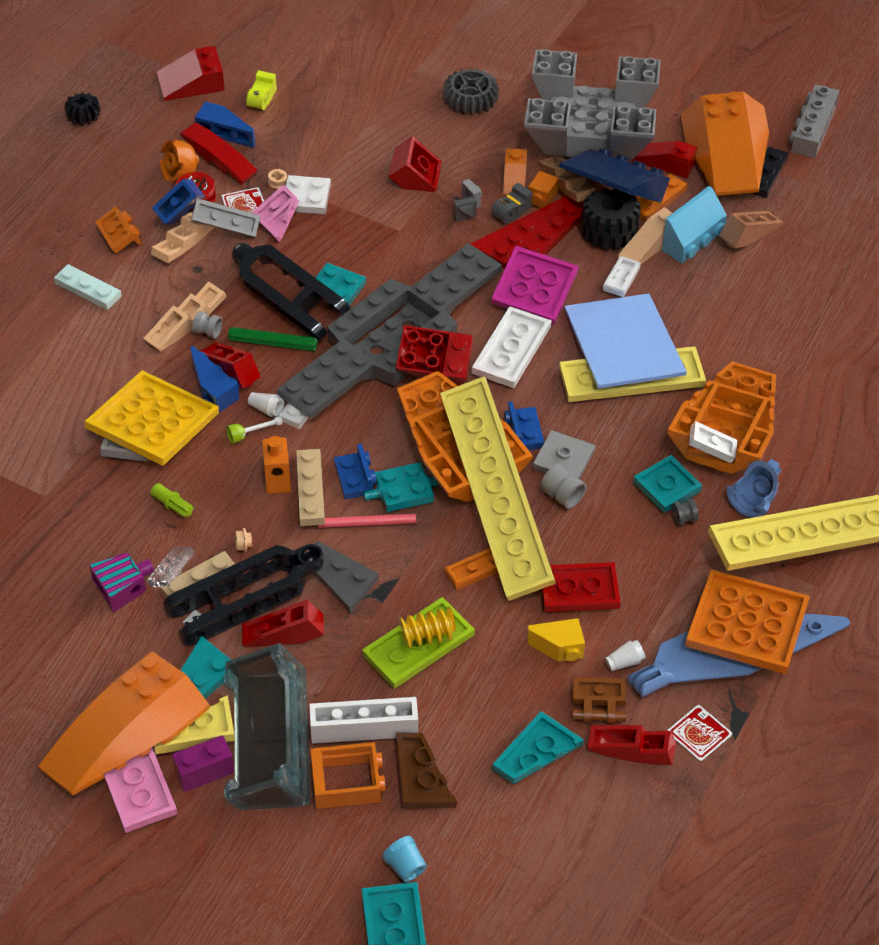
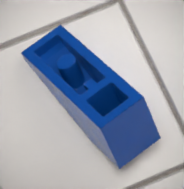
(225, 124)

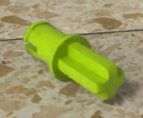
(171, 500)

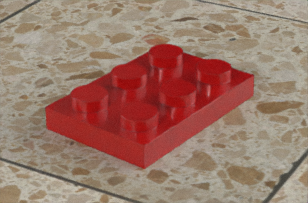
(582, 588)

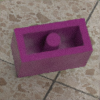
(203, 763)

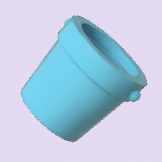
(405, 859)

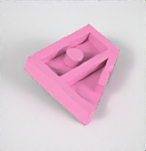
(277, 212)

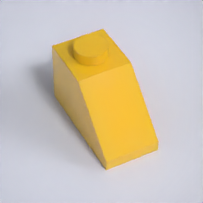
(558, 639)

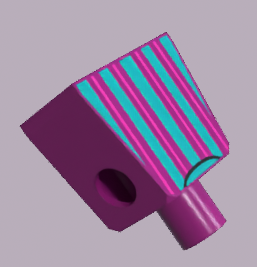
(120, 579)

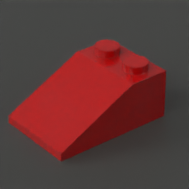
(192, 75)

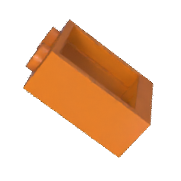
(342, 756)

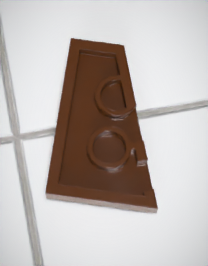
(419, 776)

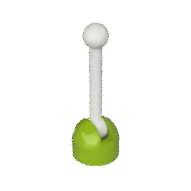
(237, 432)

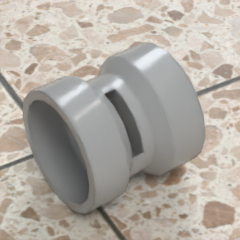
(205, 324)

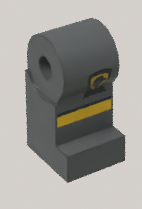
(513, 204)

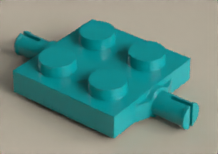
(402, 487)

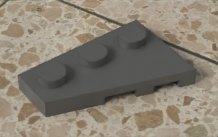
(345, 577)

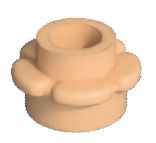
(243, 540)

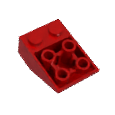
(431, 350)

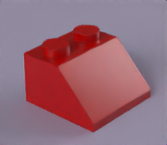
(415, 166)

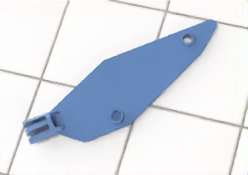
(683, 664)

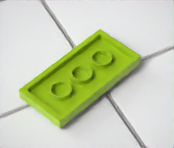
(399, 663)

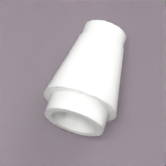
(267, 403)
(626, 656)

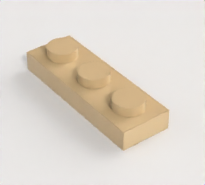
(198, 573)

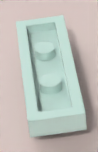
(87, 287)

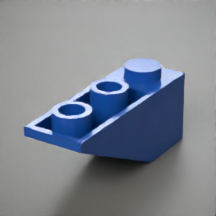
(213, 382)

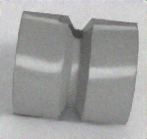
(564, 487)

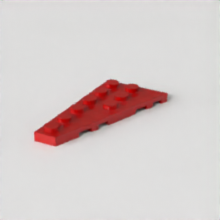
(534, 232)

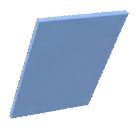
(624, 341)

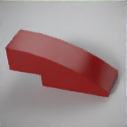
(632, 744)

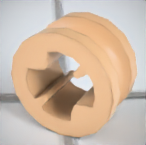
(277, 173)

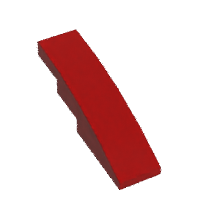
(219, 152)

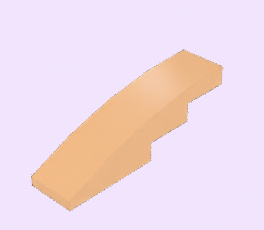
(180, 239)
(179, 320)

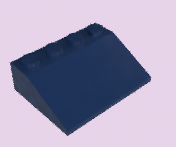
(619, 173)

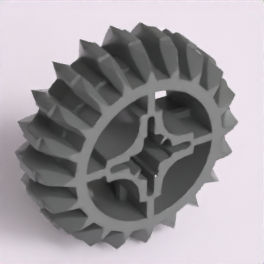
(470, 91)

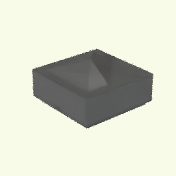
(464, 209)

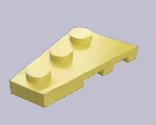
(209, 725)

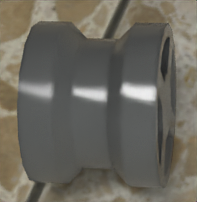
(684, 512)

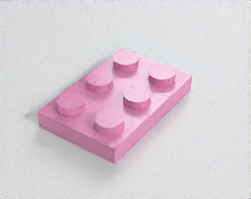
(140, 792)

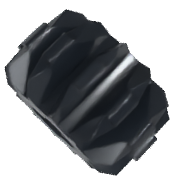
(82, 108)

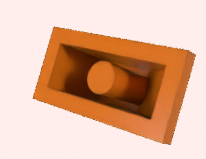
(514, 169)

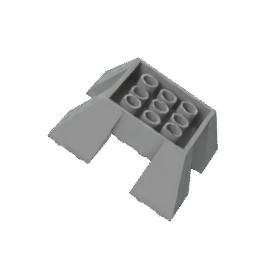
(585, 117)

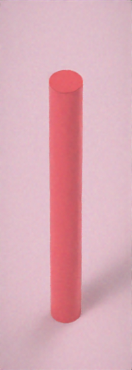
(369, 520)

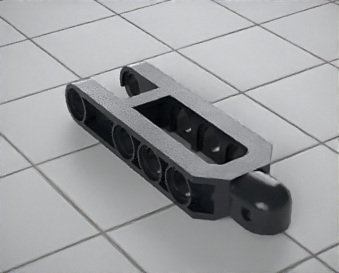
(298, 308)
(225, 616)

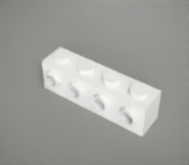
(363, 719)

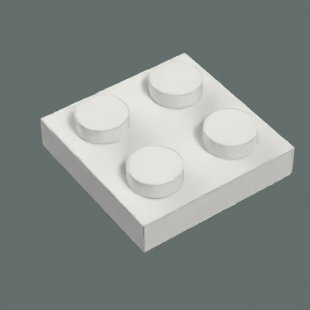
(311, 193)

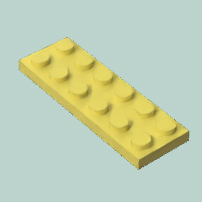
(581, 385)

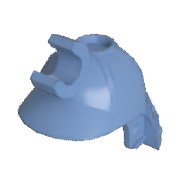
(756, 489)

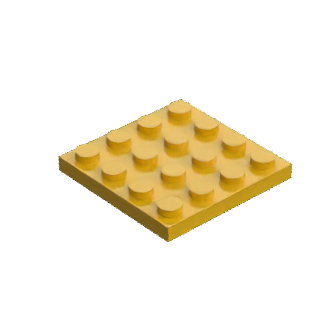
(152, 417)

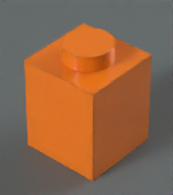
(544, 189)

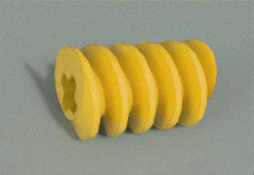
(428, 627)

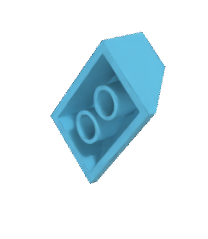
(693, 226)

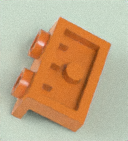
(118, 229)

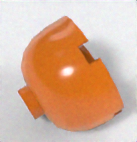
(177, 159)

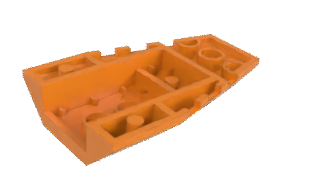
(729, 140)
(735, 404)
(436, 439)
(126, 718)

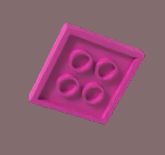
(535, 284)

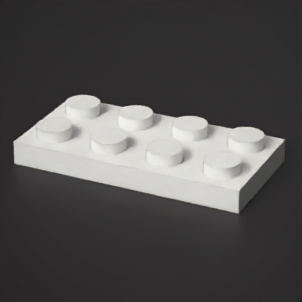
(511, 347)

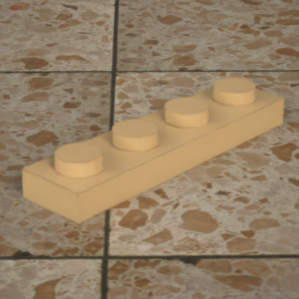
(310, 487)

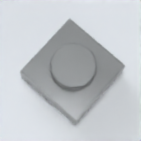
(469, 189)

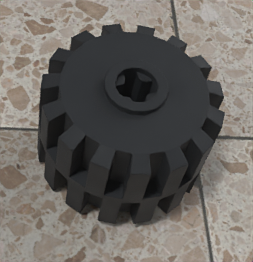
(610, 218)

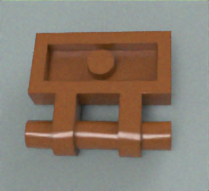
(599, 692)

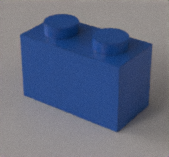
(177, 201)

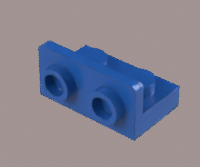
(525, 425)
(355, 473)

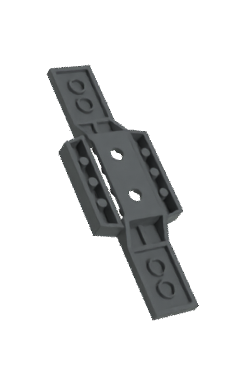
(427, 306)

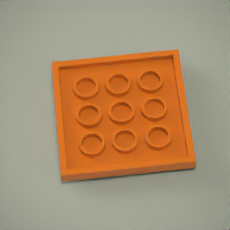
(748, 621)

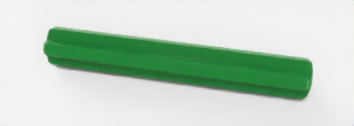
(273, 339)

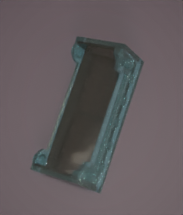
(269, 730)

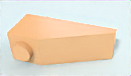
(648, 239)

